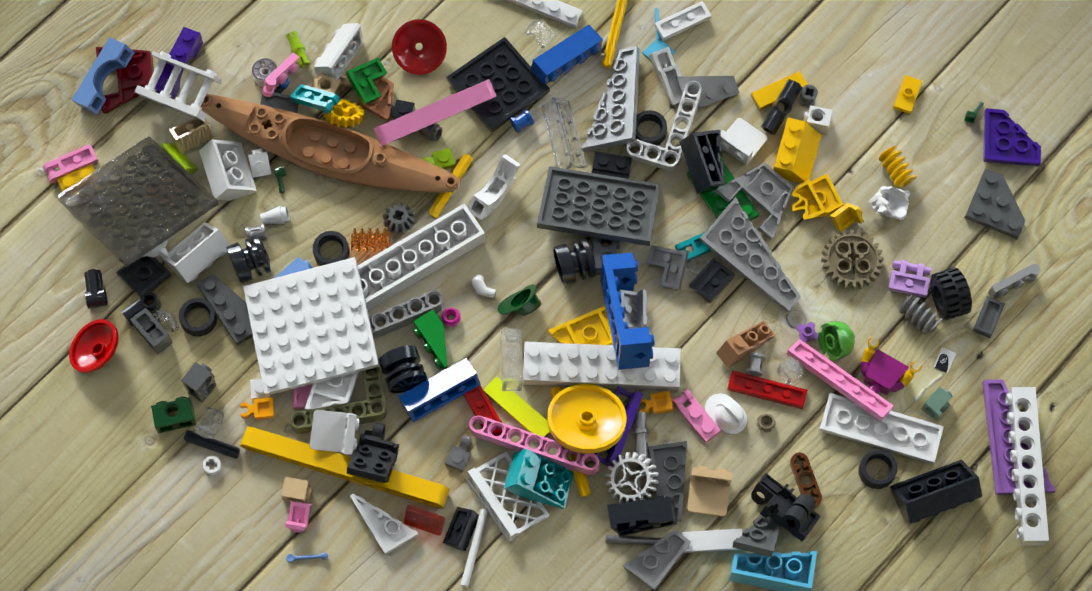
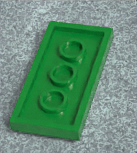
(718, 204)

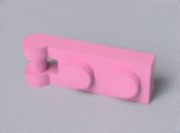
(280, 74)
(70, 163)
(696, 416)

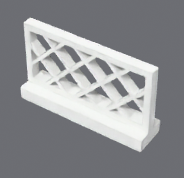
(492, 504)

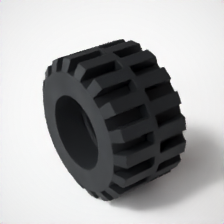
(951, 293)

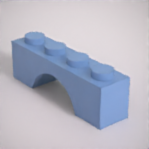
(112, 57)

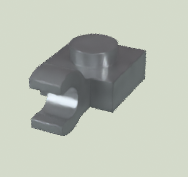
(459, 456)

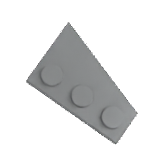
(713, 88)

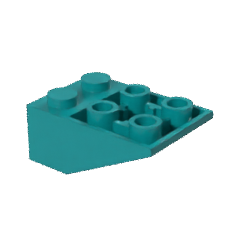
(538, 479)

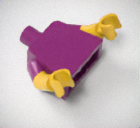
(885, 372)

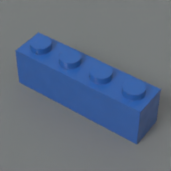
(567, 54)
(439, 390)

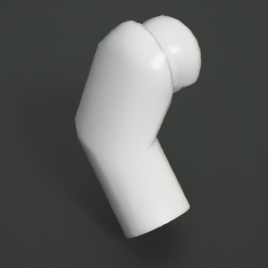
(480, 287)

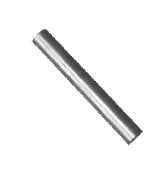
(631, 540)

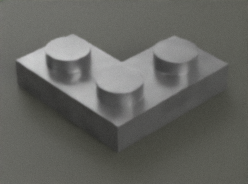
(672, 261)

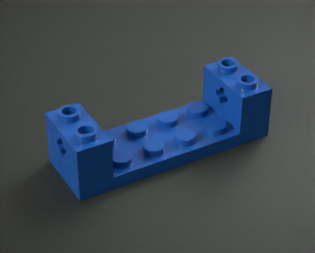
(631, 345)

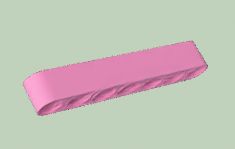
(435, 112)
(526, 439)

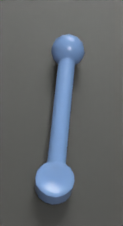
(290, 558)

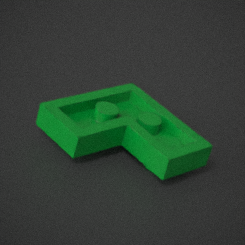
(363, 77)

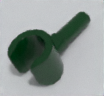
(971, 116)
(280, 172)

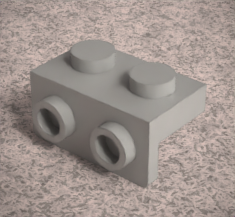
(634, 308)

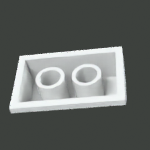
(340, 51)
(227, 169)
(196, 252)

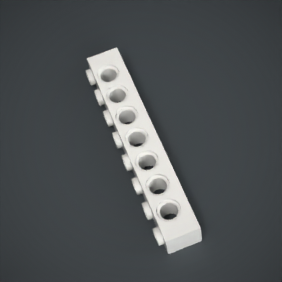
(1027, 398)

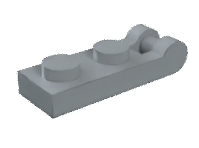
(1014, 281)

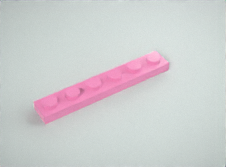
(840, 380)

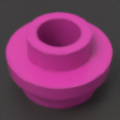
(450, 311)

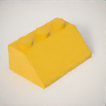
(797, 151)

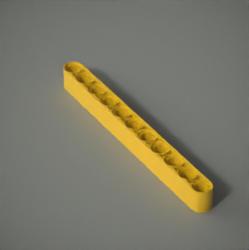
(336, 465)

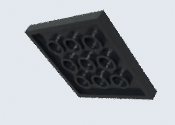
(511, 80)

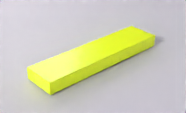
(517, 408)

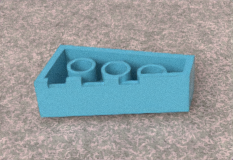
(779, 573)

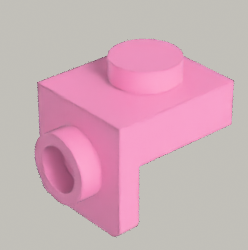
(298, 516)

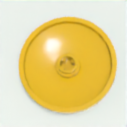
(586, 418)

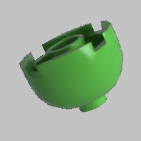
(836, 340)

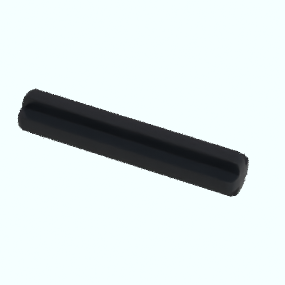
(212, 444)

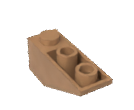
(744, 343)

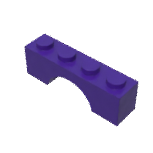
(185, 48)

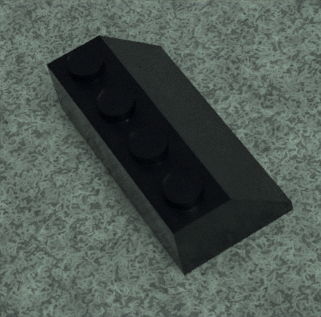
(936, 491)

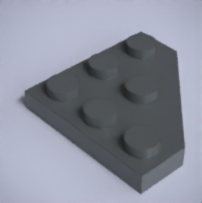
(995, 205)

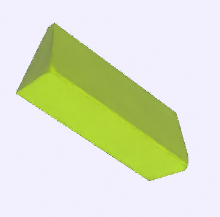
(182, 159)

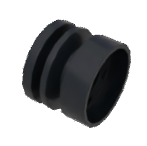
(249, 259)
(574, 261)
(402, 368)

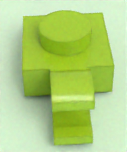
(442, 159)

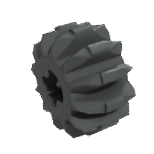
(398, 225)

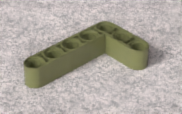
(366, 406)

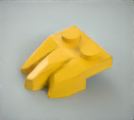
(816, 198)

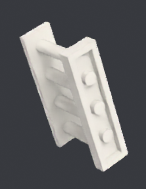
(179, 103)

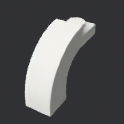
(496, 189)

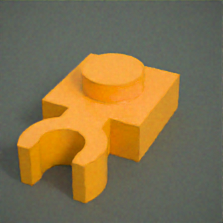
(659, 403)
(262, 409)

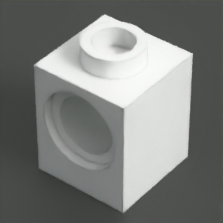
(821, 113)

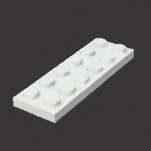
(894, 433)

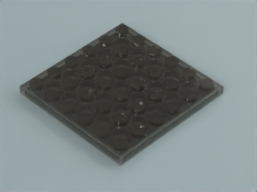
(137, 201)

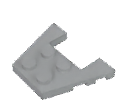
(766, 190)

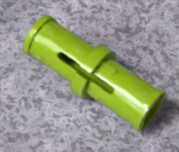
(298, 49)

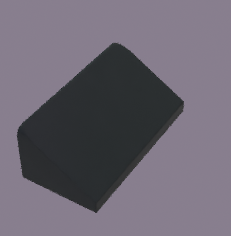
(461, 528)

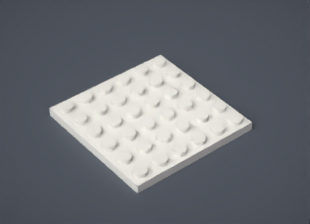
(310, 326)

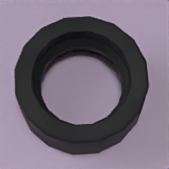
(652, 116)
(330, 236)
(192, 304)
(879, 454)

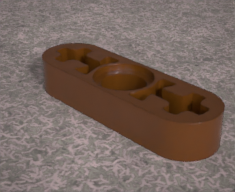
(805, 465)

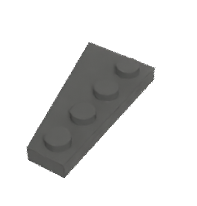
(228, 307)
(670, 464)

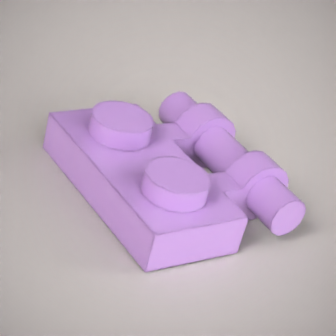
(909, 283)

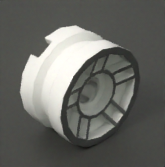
(259, 69)

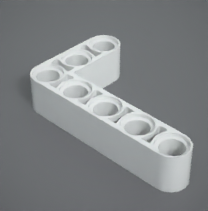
(675, 134)

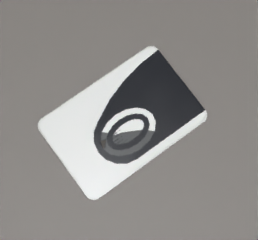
(944, 360)

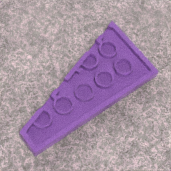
(998, 434)

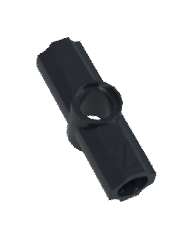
(776, 116)

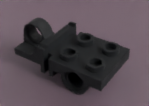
(374, 456)
(789, 511)

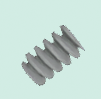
(920, 315)

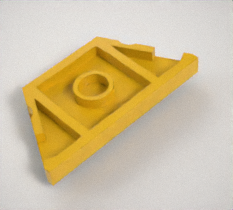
(586, 329)

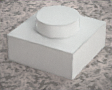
(257, 389)

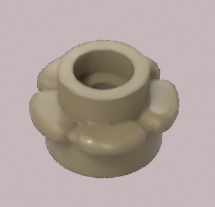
(766, 418)

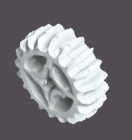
(640, 494)

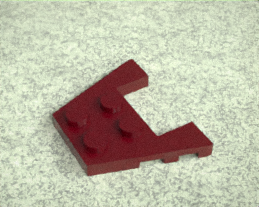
(136, 73)

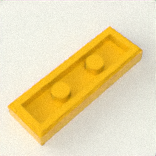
(767, 95)

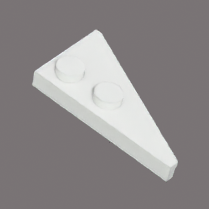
(387, 531)

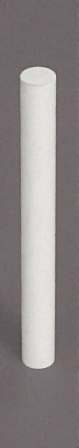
(474, 548)

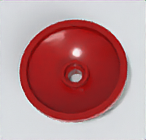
(433, 46)
(93, 346)

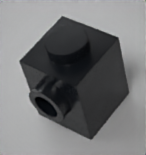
(401, 108)

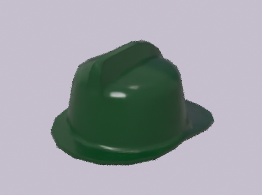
(521, 302)

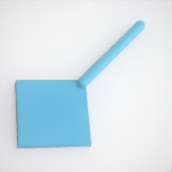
(658, 44)

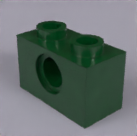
(183, 419)

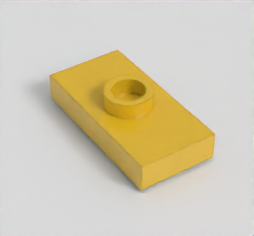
(907, 94)

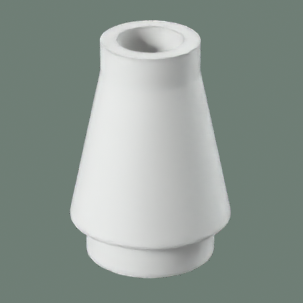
(278, 215)

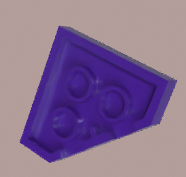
(1008, 141)

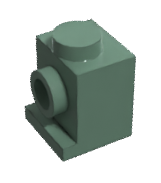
(937, 403)

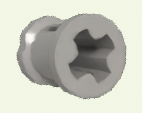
(259, 231)
(755, 364)

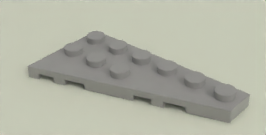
(618, 105)
(744, 249)

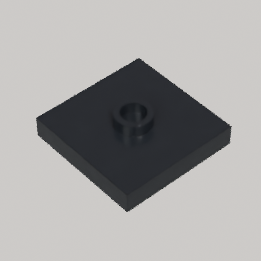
(144, 275)

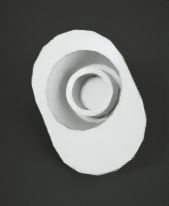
(726, 413)

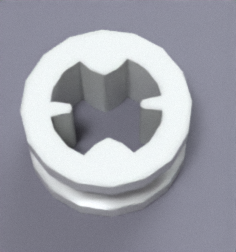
(216, 469)

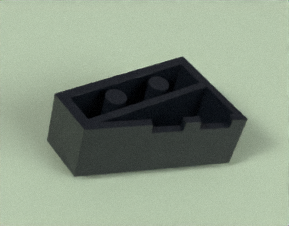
(703, 160)
(642, 515)

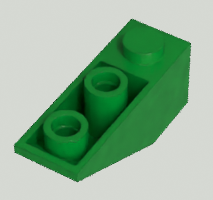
(431, 331)

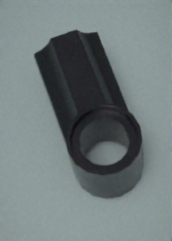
(95, 294)
(139, 305)

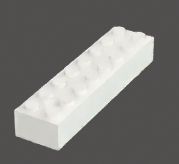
(419, 255)
(597, 365)

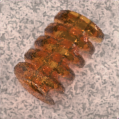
(370, 239)

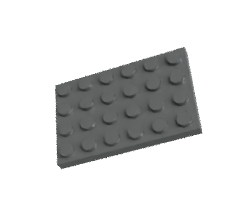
(598, 206)

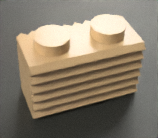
(191, 134)

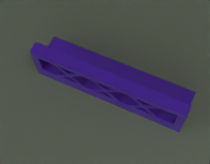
(631, 408)

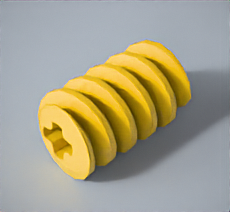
(896, 168)

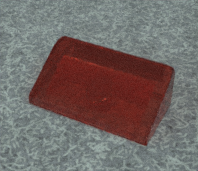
(424, 520)

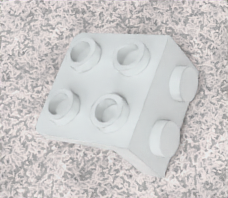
(742, 140)
(334, 431)

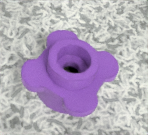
(808, 327)

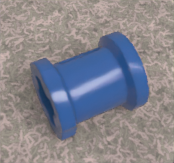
(522, 121)

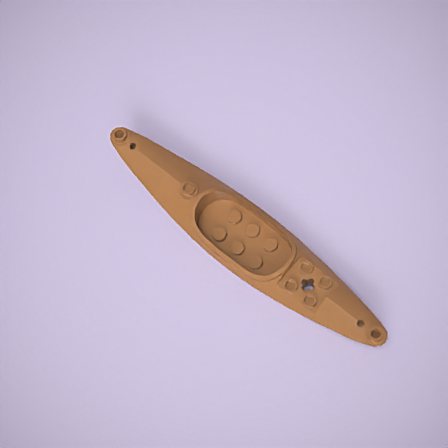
(328, 148)

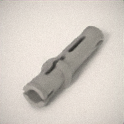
(641, 436)

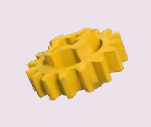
(345, 114)

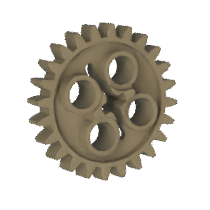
(870, 259)

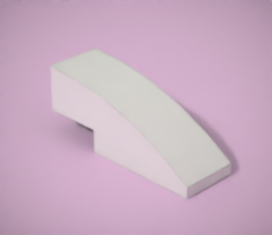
(666, 72)

